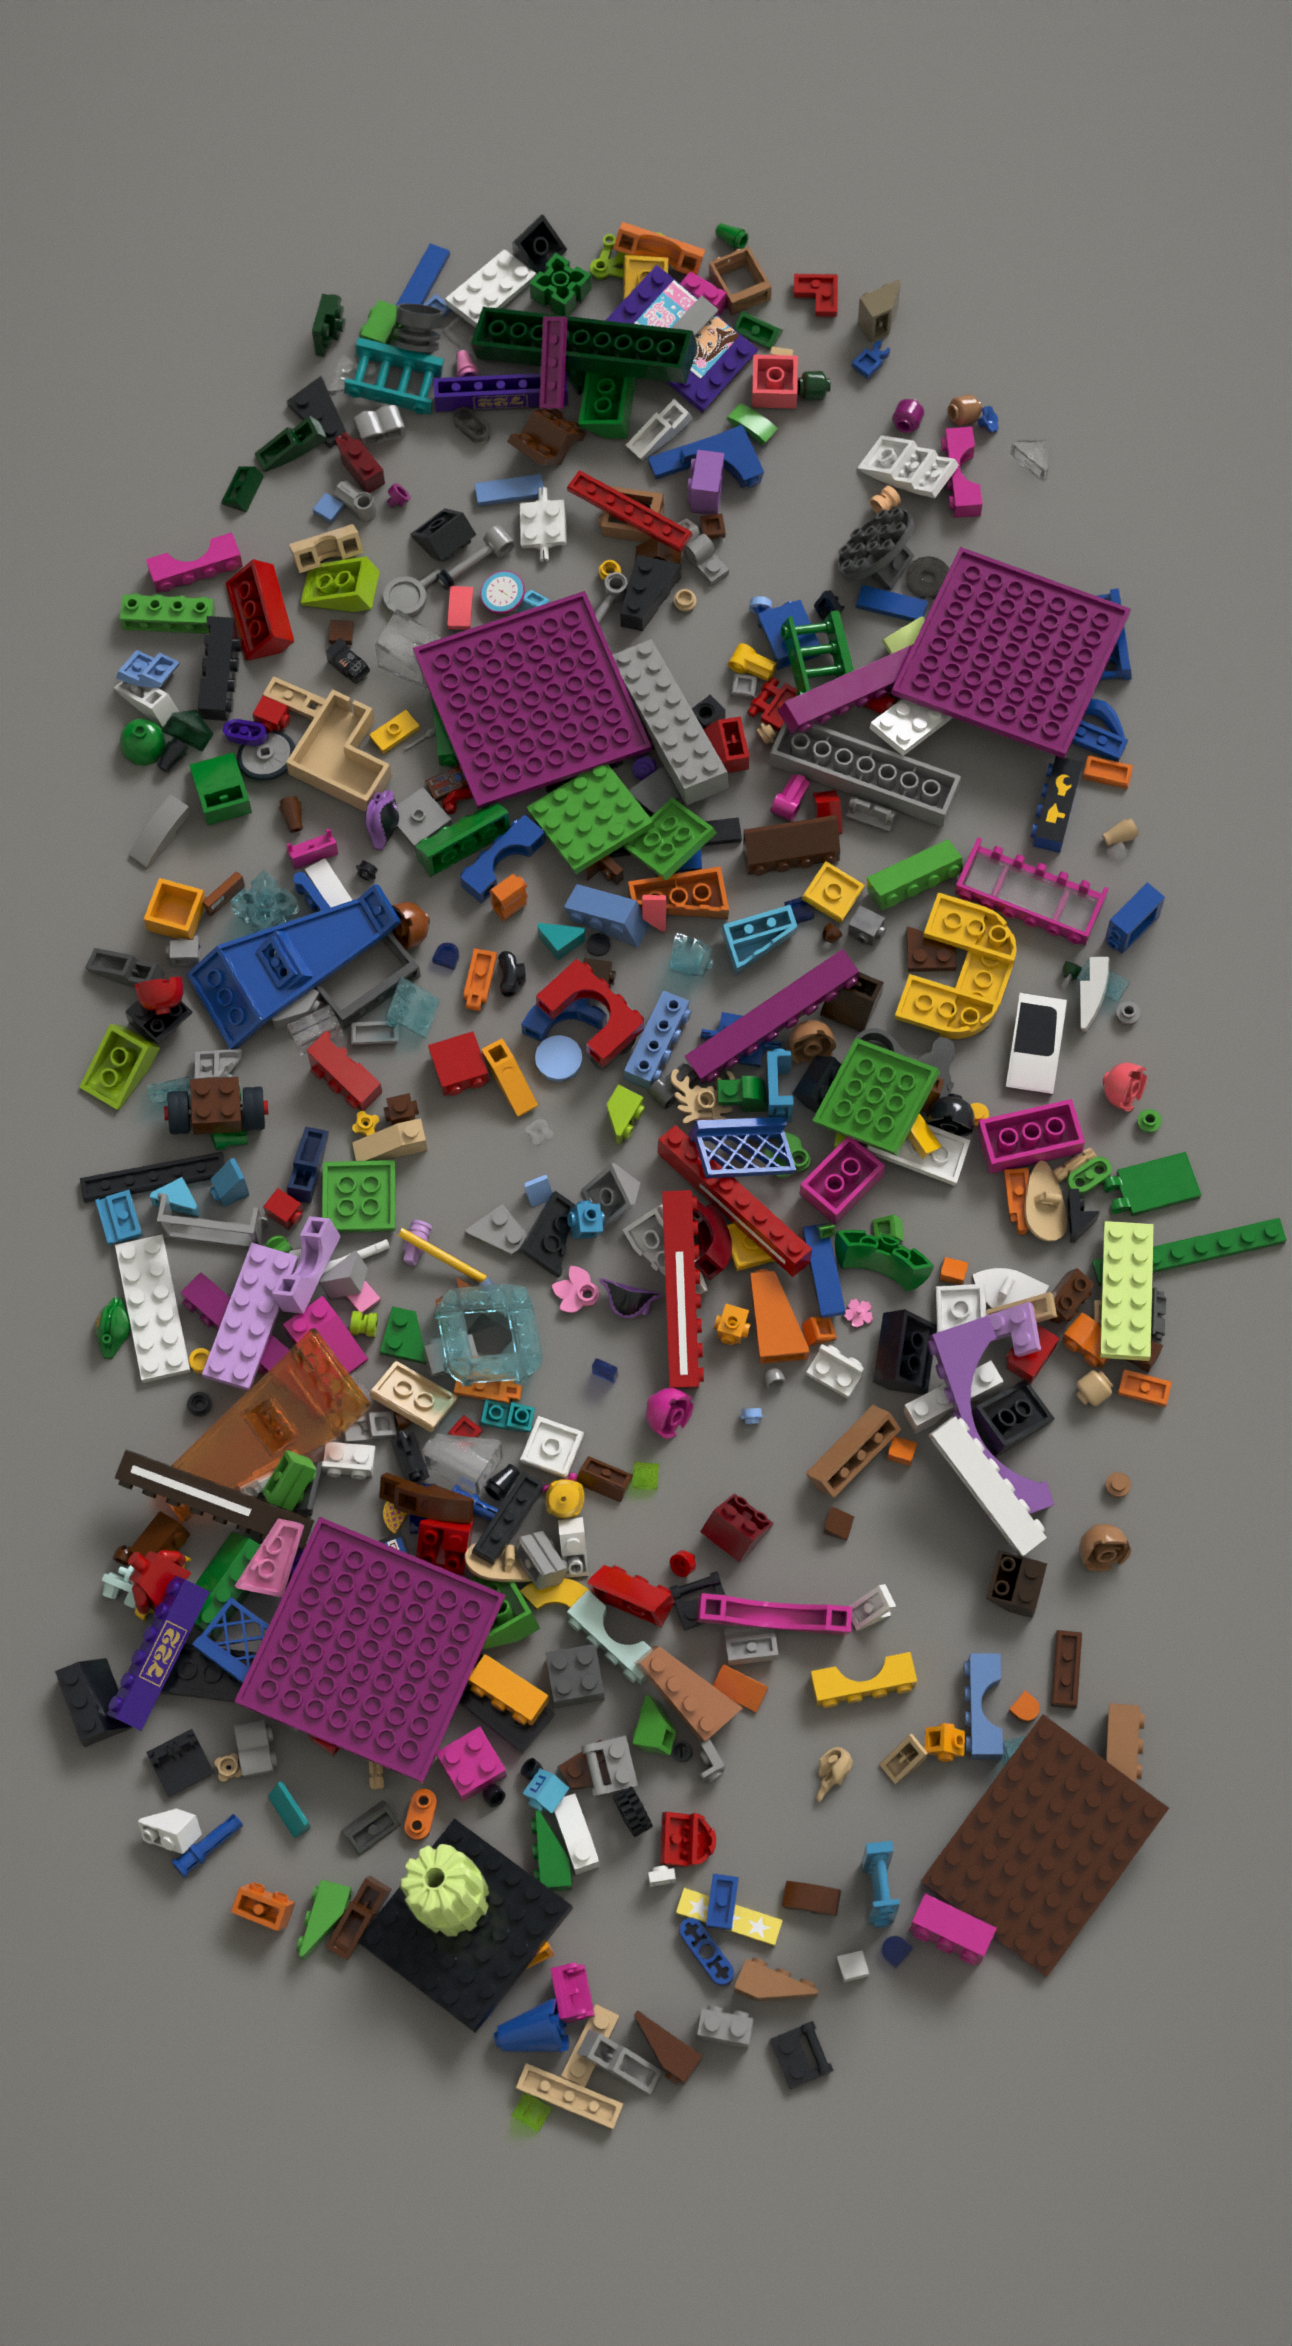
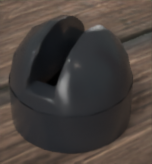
(677, 1751)
(530, 1768)
(497, 1799)

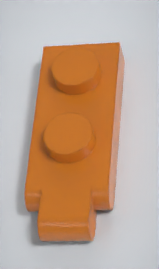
(479, 978)
(497, 1391)

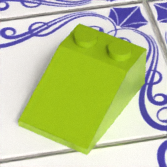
(342, 585)
(118, 1065)

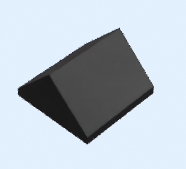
(538, 245)

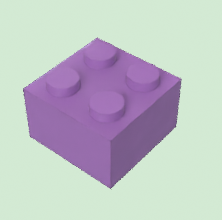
(706, 482)

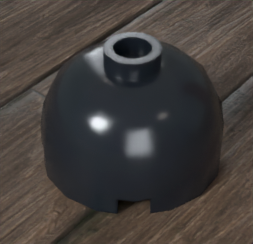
(952, 1114)

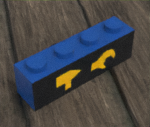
(1057, 804)

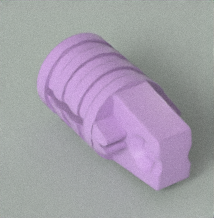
(412, 1252)

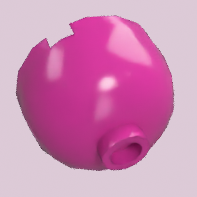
(668, 1410)

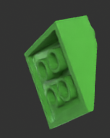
(514, 1618)

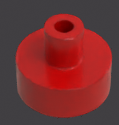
(682, 1563)

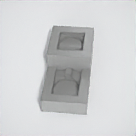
(371, 1428)

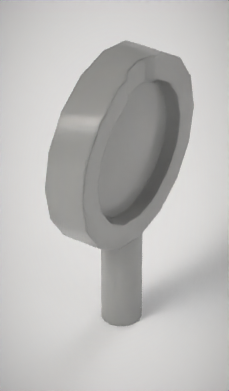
(408, 594)

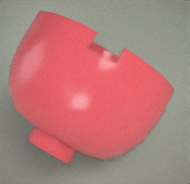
(1124, 1084)

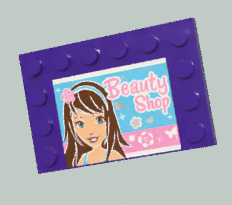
(720, 349)

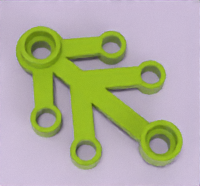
(608, 264)

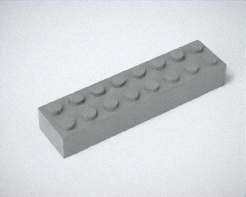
(671, 723)
(867, 772)

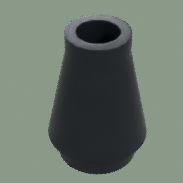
(173, 753)
(500, 1483)

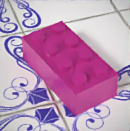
(1030, 1136)

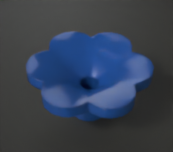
(988, 419)

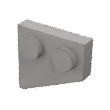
(216, 1063)
(499, 1231)

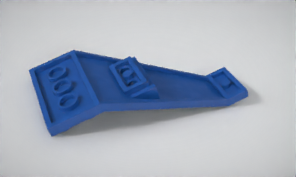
(248, 985)

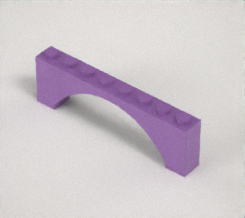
(957, 1357)

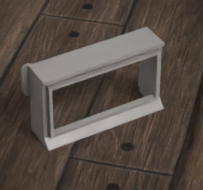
(208, 1230)

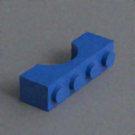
(521, 839)

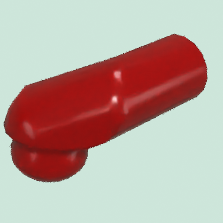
(453, 798)

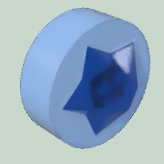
(759, 603)

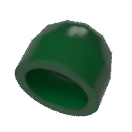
(1071, 968)

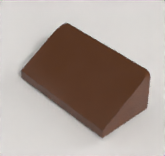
(604, 1479)

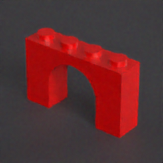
(578, 983)

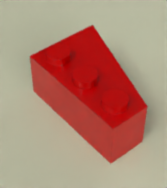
(342, 1073)

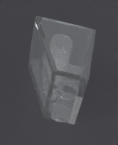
(396, 647)
(463, 1459)

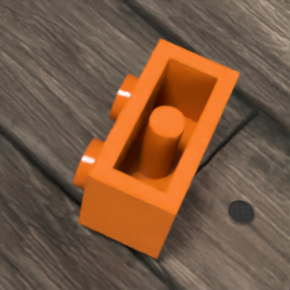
(263, 1906)

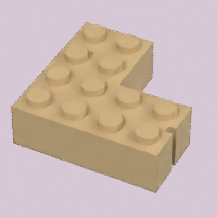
(330, 753)

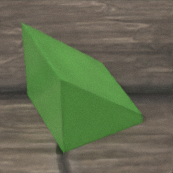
(826, 1230)

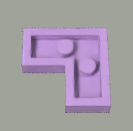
(1021, 1325)

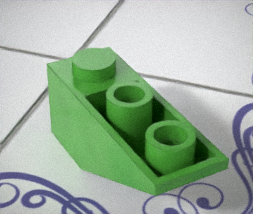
(329, 1906)

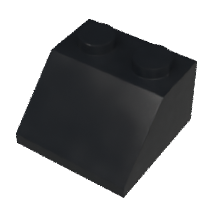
(444, 534)

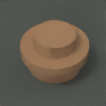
(1118, 1484)

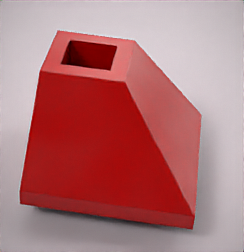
(444, 1544)

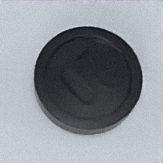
(598, 944)

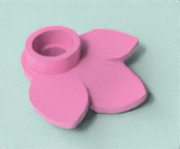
(572, 1290)

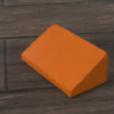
(740, 1688)

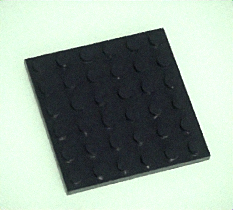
(477, 1966)

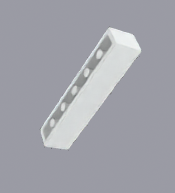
(987, 1485)

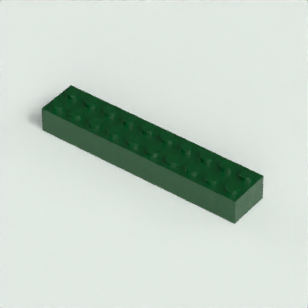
(590, 345)

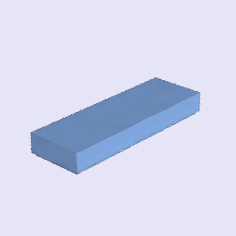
(508, 490)

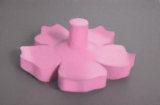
(858, 1313)

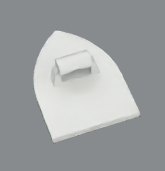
(1008, 1286)

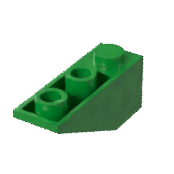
(553, 1861)

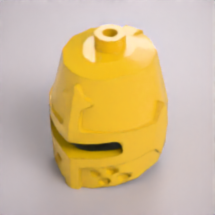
(564, 1499)

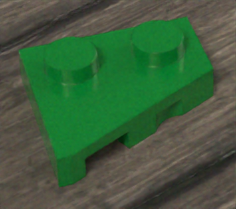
(403, 1337)

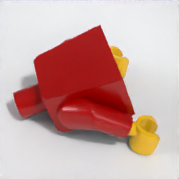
(153, 1576)

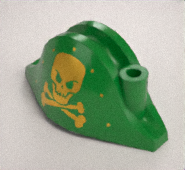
(112, 1327)

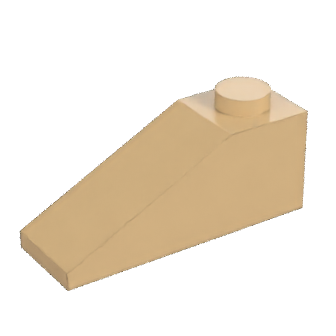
(391, 1142)

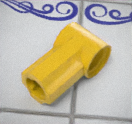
(746, 660)

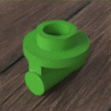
(279, 1243)

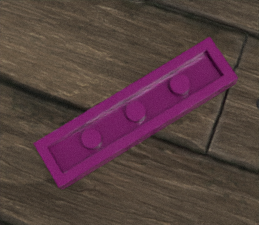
(553, 362)

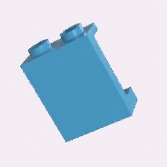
(778, 1063)

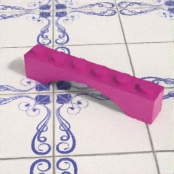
(771, 1615)

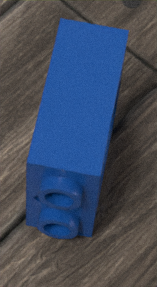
(1134, 918)

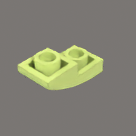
(903, 637)

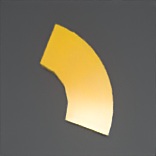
(564, 1594)

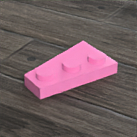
(273, 1561)

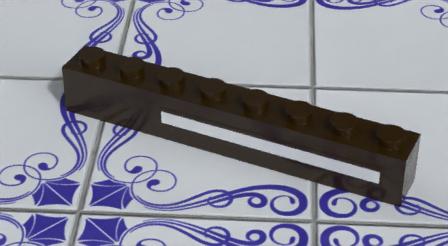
(205, 1496)

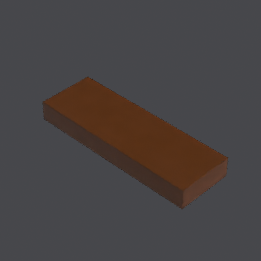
(1066, 1669)

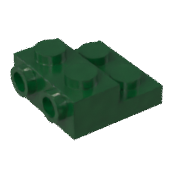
(327, 323)

